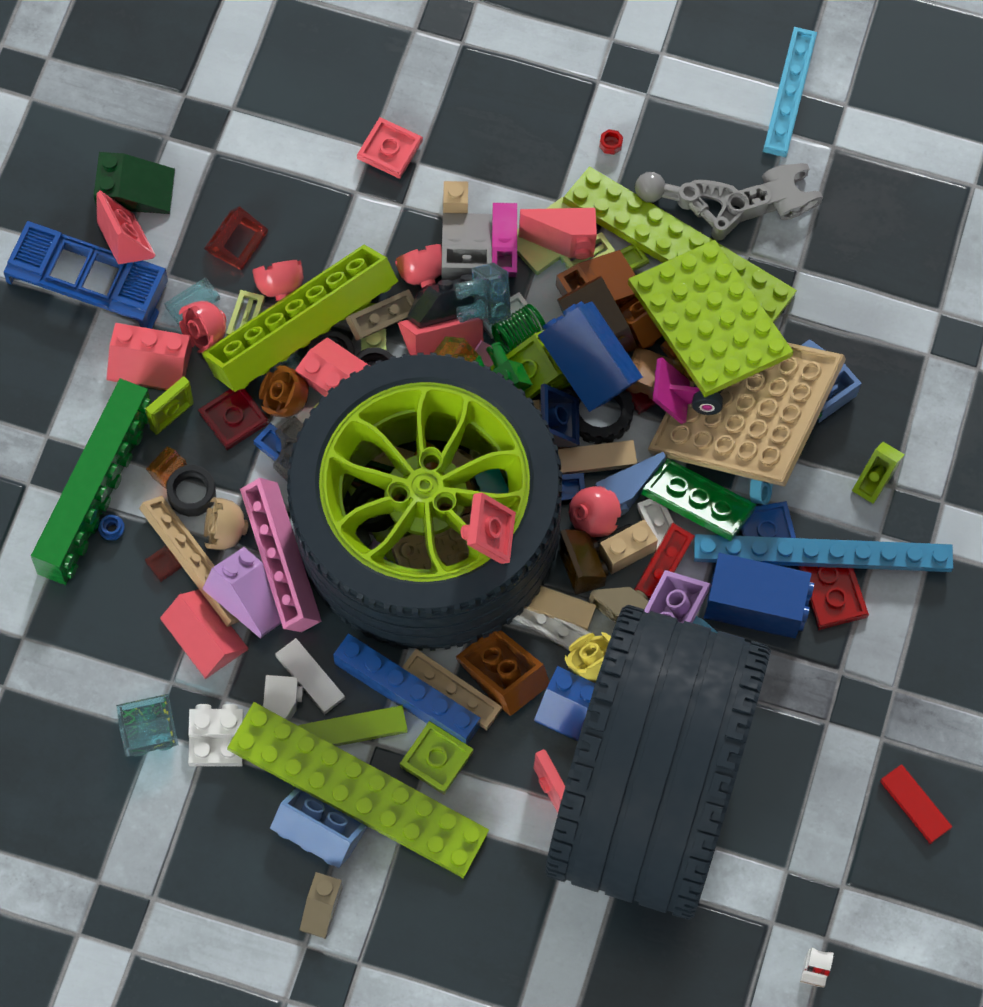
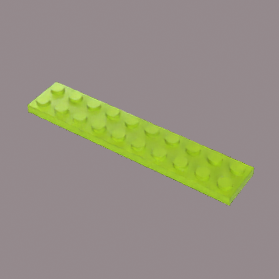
(665, 235)
(358, 789)

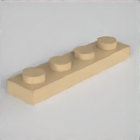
(453, 687)

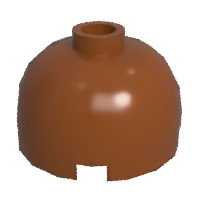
(283, 392)

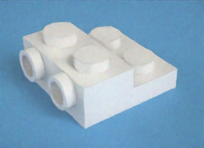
(211, 734)

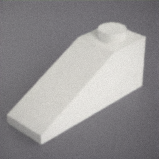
(282, 695)

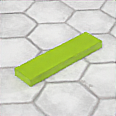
(360, 726)

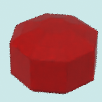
(611, 141)

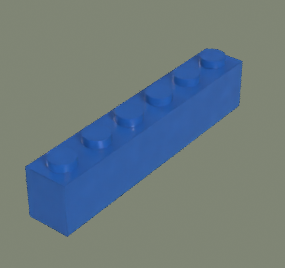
(405, 689)

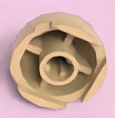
(224, 524)

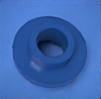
(108, 521)

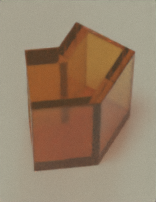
(165, 465)

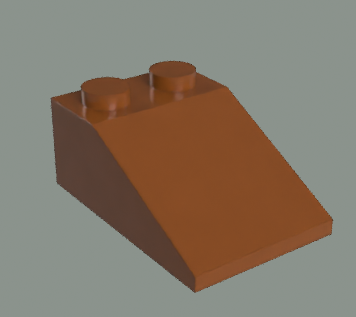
(504, 670)

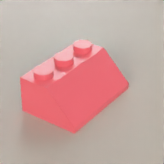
(148, 356)
(327, 365)

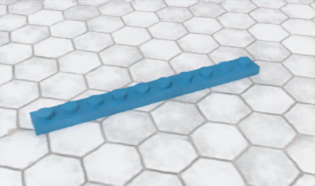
(828, 552)

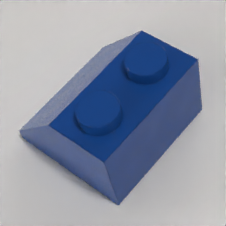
(565, 703)

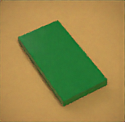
(699, 499)

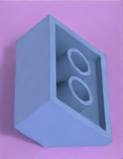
(317, 827)

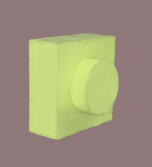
(374, 340)

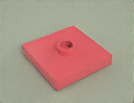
(389, 147)
(549, 778)

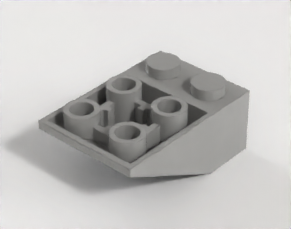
(465, 243)

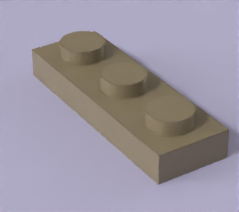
(380, 315)

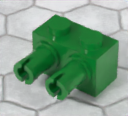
(510, 369)

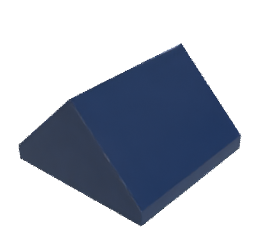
(561, 414)

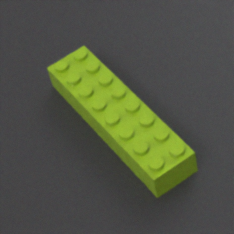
(300, 317)

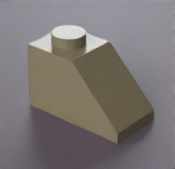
(614, 599)
(321, 905)

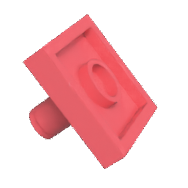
(490, 528)

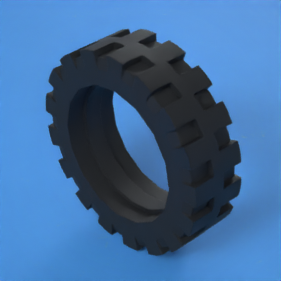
(608, 433)

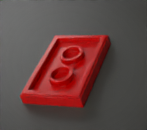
(835, 596)

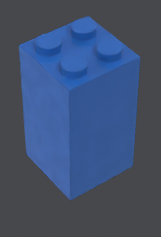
(589, 354)
(759, 595)

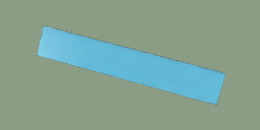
(790, 92)

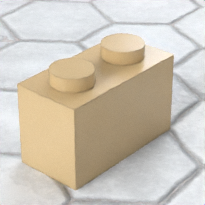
(628, 546)

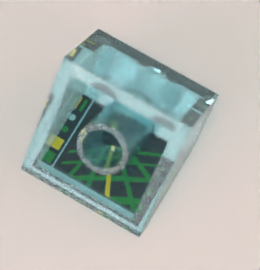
(147, 725)

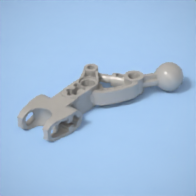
(775, 194)

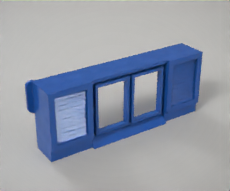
(132, 293)

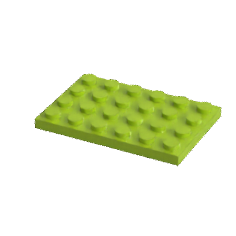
(710, 318)

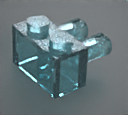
(489, 292)

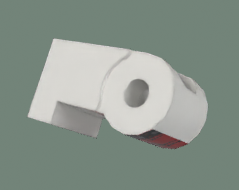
(816, 967)

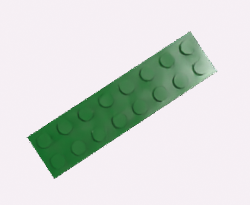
(92, 483)

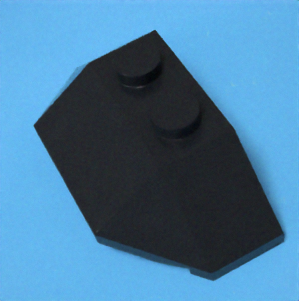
(438, 303)

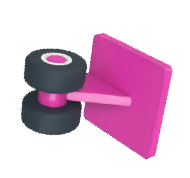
(674, 394)

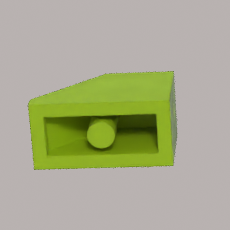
(878, 472)

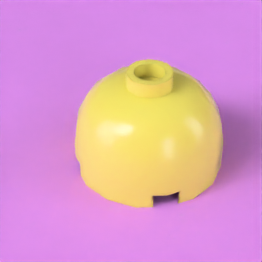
(587, 655)

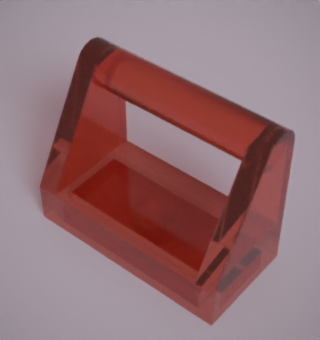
(225, 230)

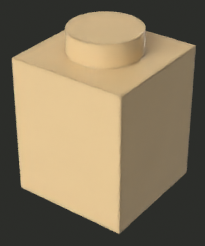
(455, 197)

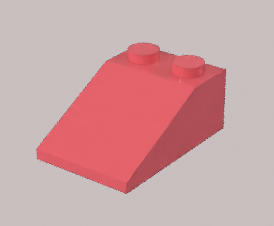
(562, 230)

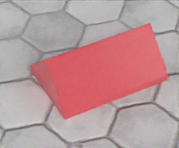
(122, 231)
(428, 338)
(202, 633)

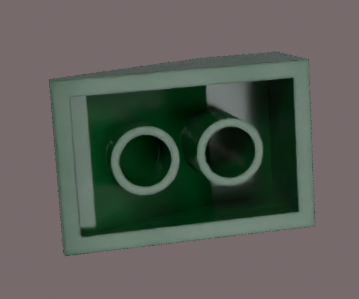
(135, 182)

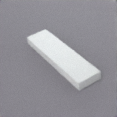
(554, 629)

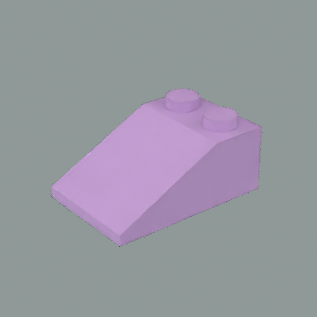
(244, 591)

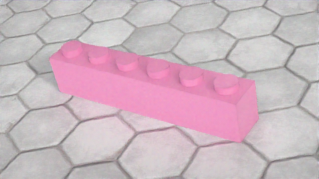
(280, 555)

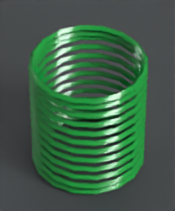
(526, 316)

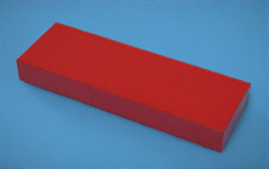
(666, 557)
(916, 804)

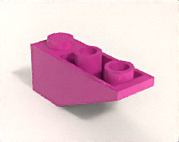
(505, 236)

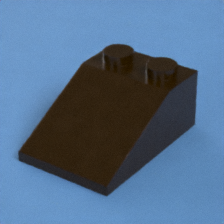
(599, 294)

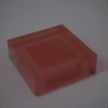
(163, 563)

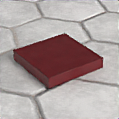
(233, 417)

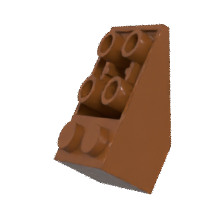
(611, 267)

